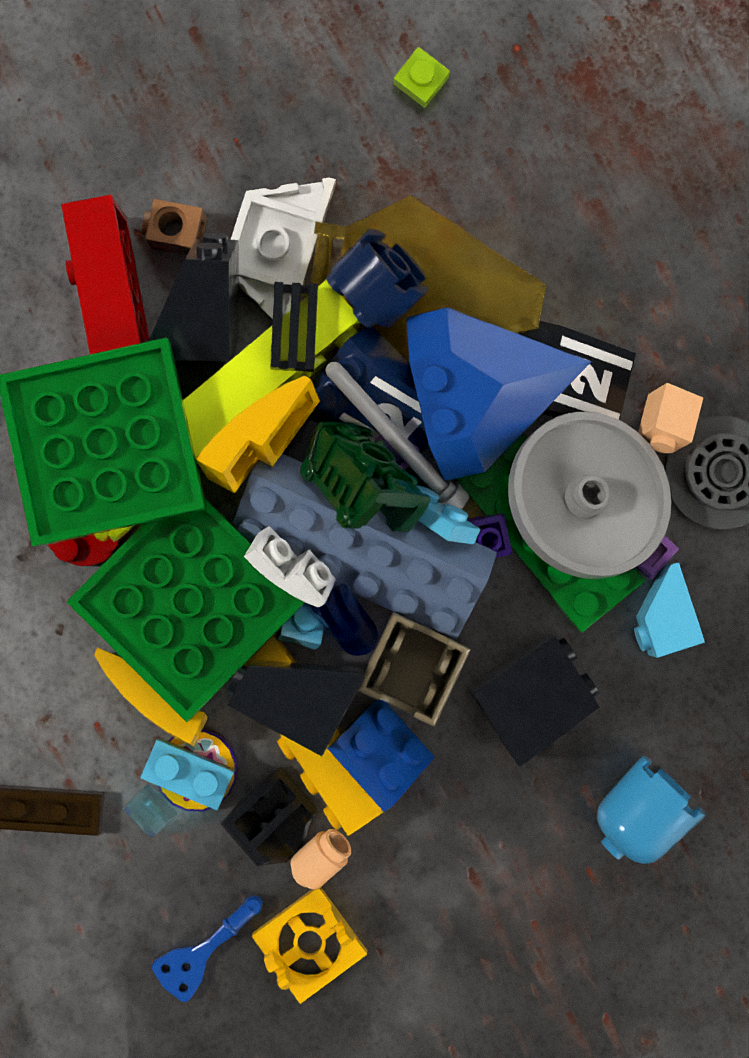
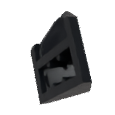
(271, 820)

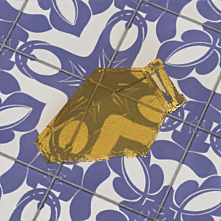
(456, 265)

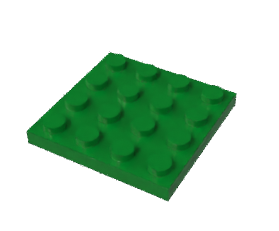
(101, 442)
(184, 606)

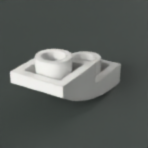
(297, 575)

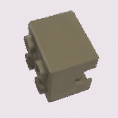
(414, 668)

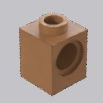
(161, 213)

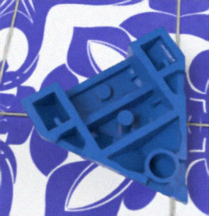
(480, 386)

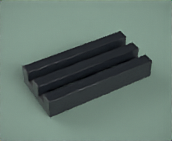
(295, 290)

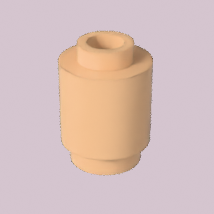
(320, 859)

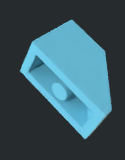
(667, 615)

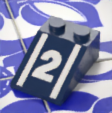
(383, 376)

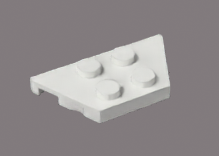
(278, 237)

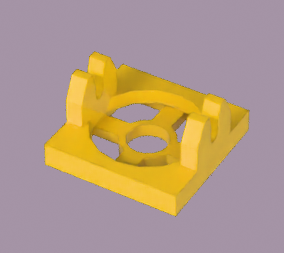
(301, 984)

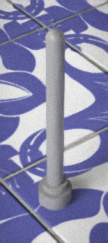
(448, 491)

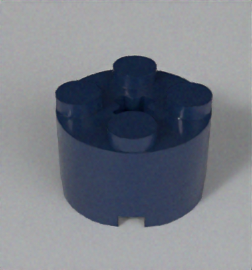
(378, 280)

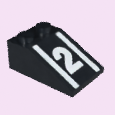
(601, 384)

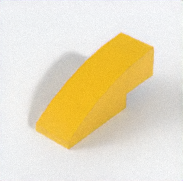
(258, 433)
(148, 701)

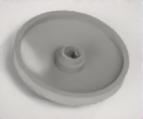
(589, 495)

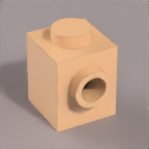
(670, 418)

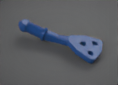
(198, 954)

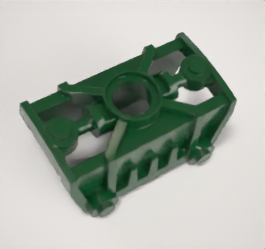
(361, 477)

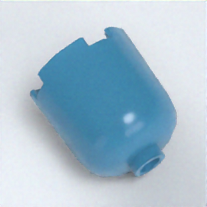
(645, 814)

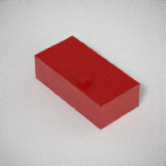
(104, 274)

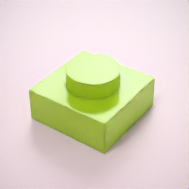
(421, 77)

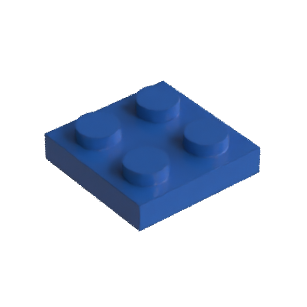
(381, 753)

